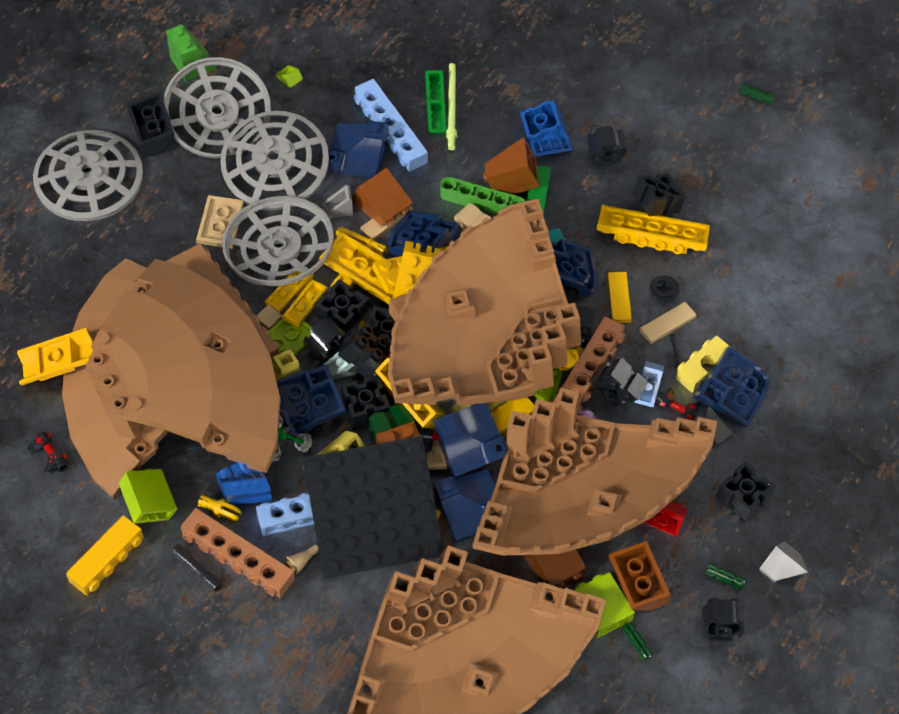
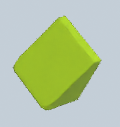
(289, 76)

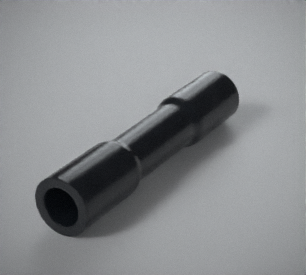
(188, 560)

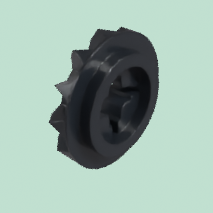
(670, 285)

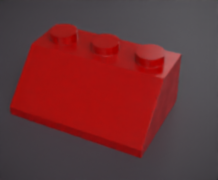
(669, 519)

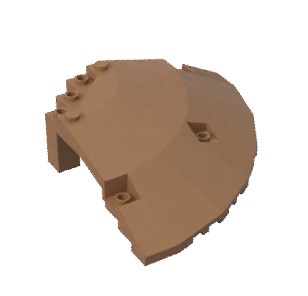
(508, 322)
(162, 368)
(90, 428)
(571, 464)
(465, 626)

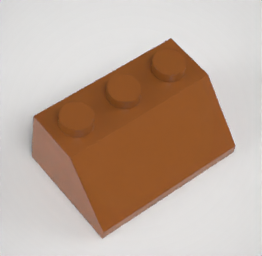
(640, 577)

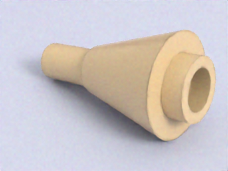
(299, 560)

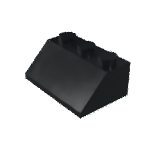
(151, 123)

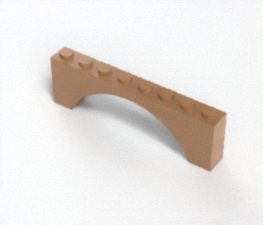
(199, 261)

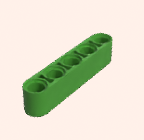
(479, 196)

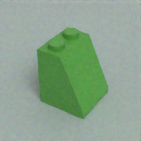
(186, 49)

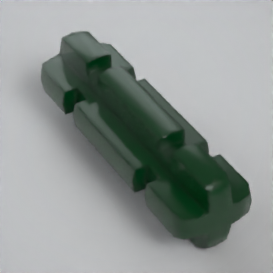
(757, 94)
(725, 576)
(637, 641)

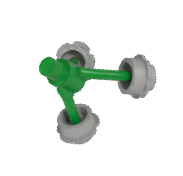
(302, 441)

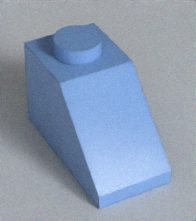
(653, 374)

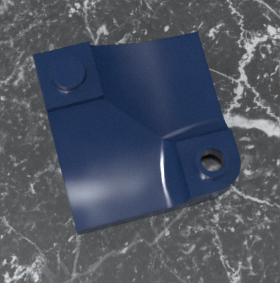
(358, 149)
(423, 229)
(576, 267)
(734, 387)
(309, 399)
(469, 438)
(464, 502)

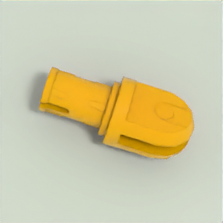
(572, 357)
(219, 507)

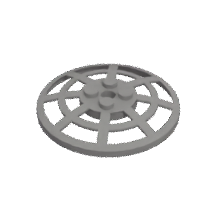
(215, 98)
(277, 167)
(88, 180)
(278, 235)

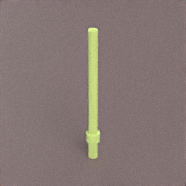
(451, 133)

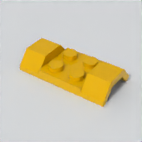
(56, 356)

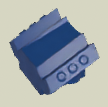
(546, 129)
(243, 485)

